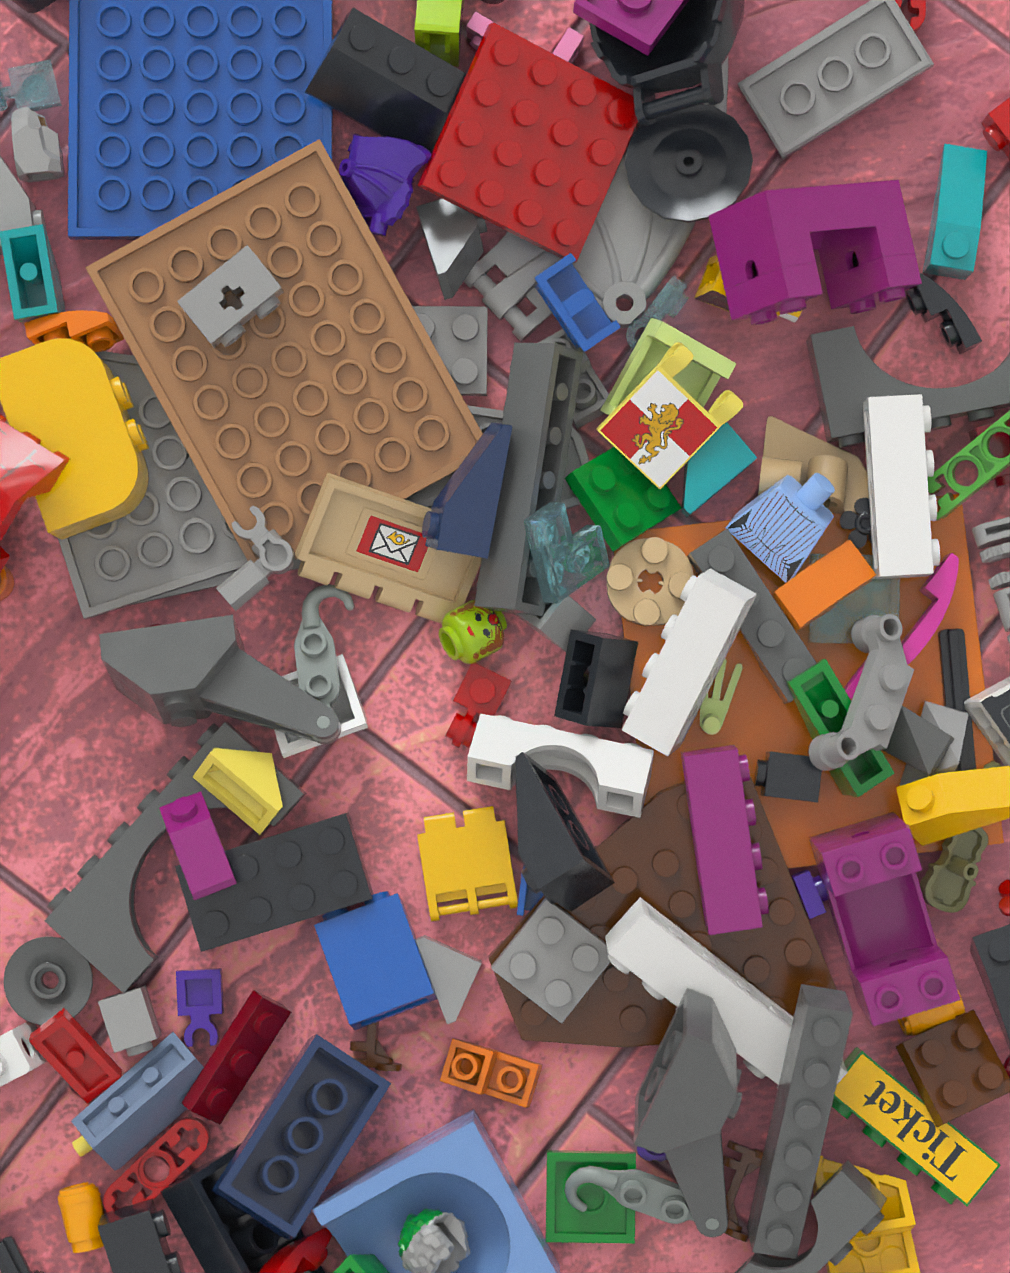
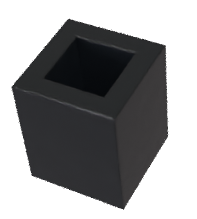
(788, 777)

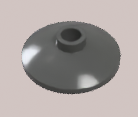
(25, 983)

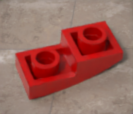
(301, 1254)

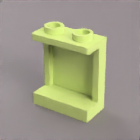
(696, 378)

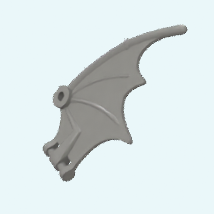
(621, 258)

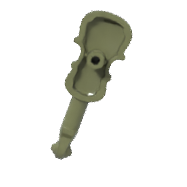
(952, 875)

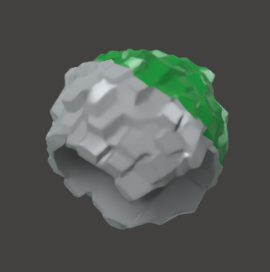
(433, 1242)

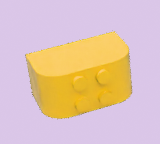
(79, 409)

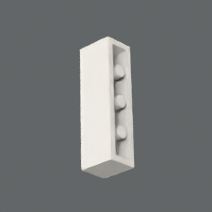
(899, 486)
(688, 661)

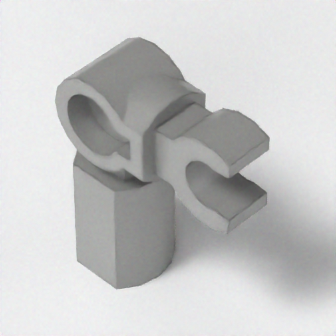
(274, 557)

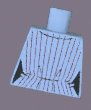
(785, 523)

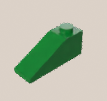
(824, 709)

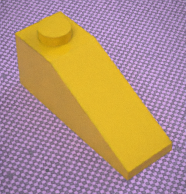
(955, 802)

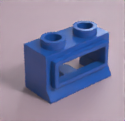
(574, 304)

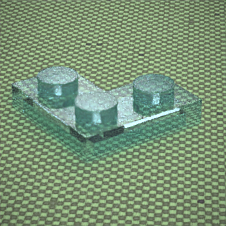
(563, 559)

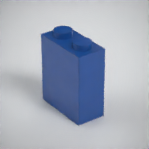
(374, 960)

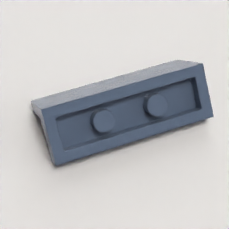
(140, 1103)

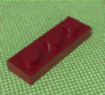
(236, 1057)

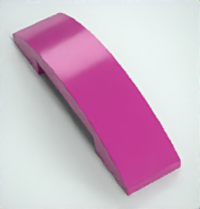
(939, 590)

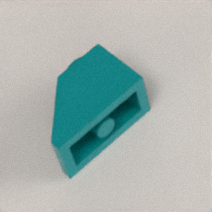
(31, 273)
(714, 467)

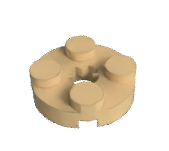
(654, 556)

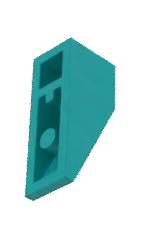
(956, 213)

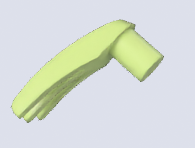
(713, 709)

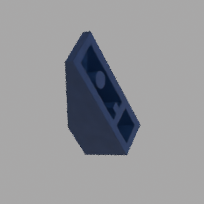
(468, 504)

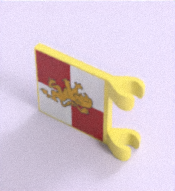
(662, 423)

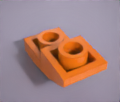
(91, 328)
(824, 584)
(491, 1072)

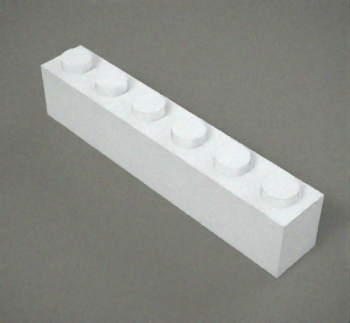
(674, 961)

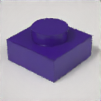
(811, 892)

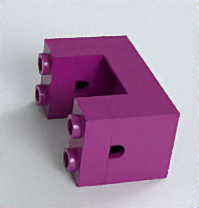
(771, 238)
(883, 919)

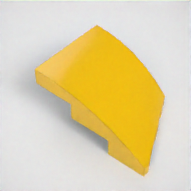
(890, 1244)

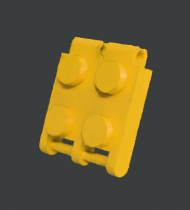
(466, 862)

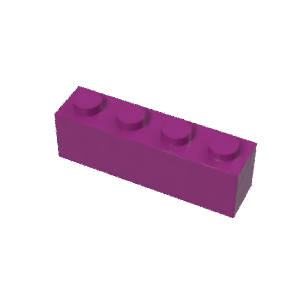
(722, 839)

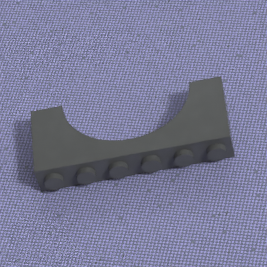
(847, 377)
(100, 910)

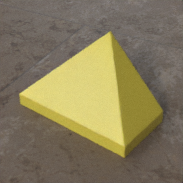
(243, 783)

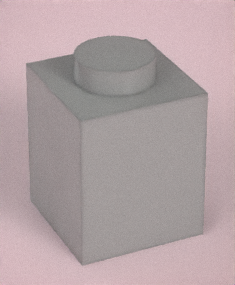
(130, 1021)

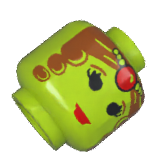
(472, 632)

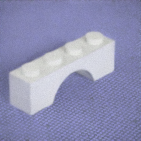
(612, 770)

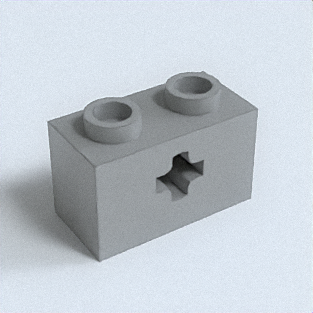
(238, 274)

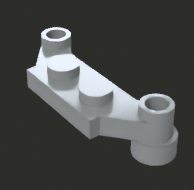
(876, 697)

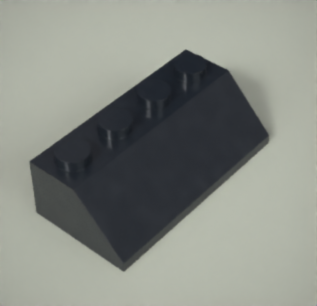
(386, 82)
(216, 1229)

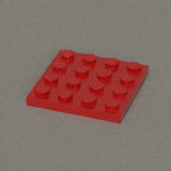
(531, 143)

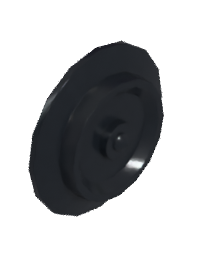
(689, 163)

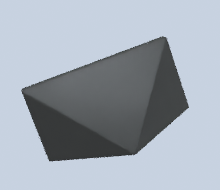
(918, 742)

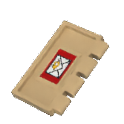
(380, 543)

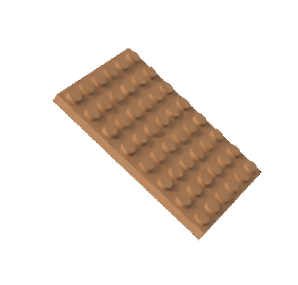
(316, 386)

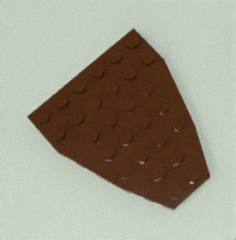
(657, 862)

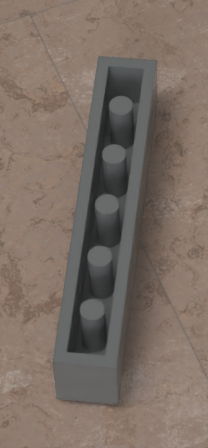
(542, 412)
(799, 1121)

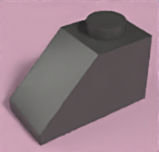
(451, 241)

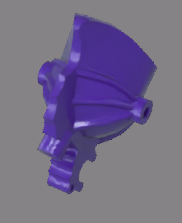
(381, 177)

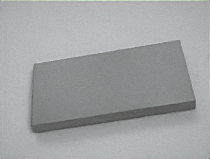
(835, 75)

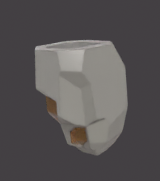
(35, 147)

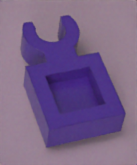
(200, 996)

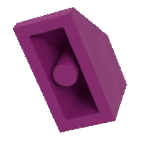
(197, 845)

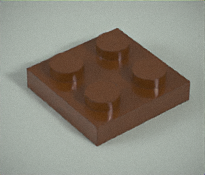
(954, 1068)

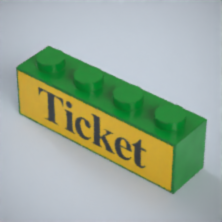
(903, 1120)

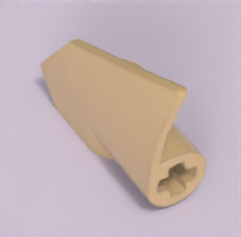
(801, 455)

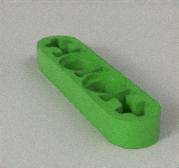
(981, 456)

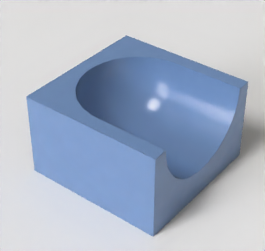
(445, 1171)

